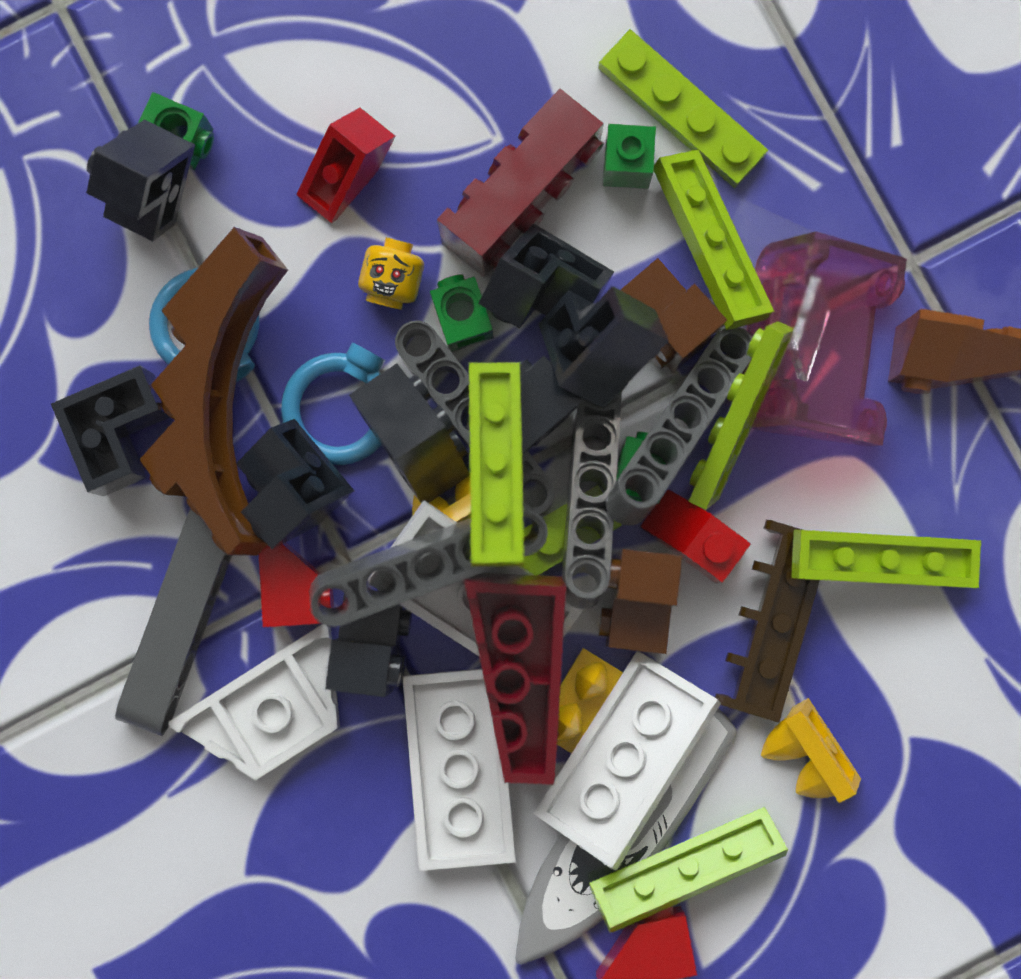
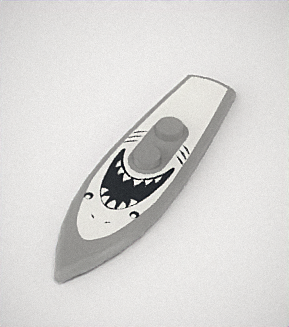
(561, 900)

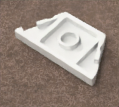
(269, 709)

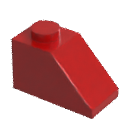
(344, 163)
(695, 536)
(286, 587)
(652, 949)

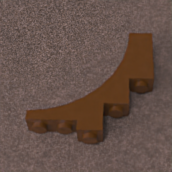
(198, 386)

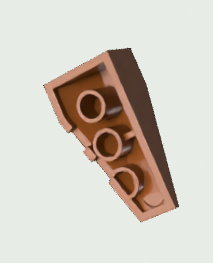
(951, 350)

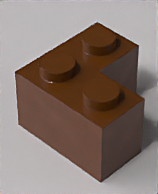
(685, 314)
(641, 600)

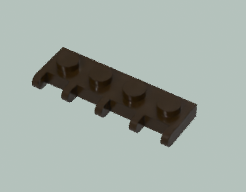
(775, 634)

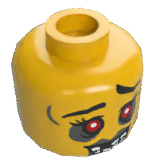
(391, 274)

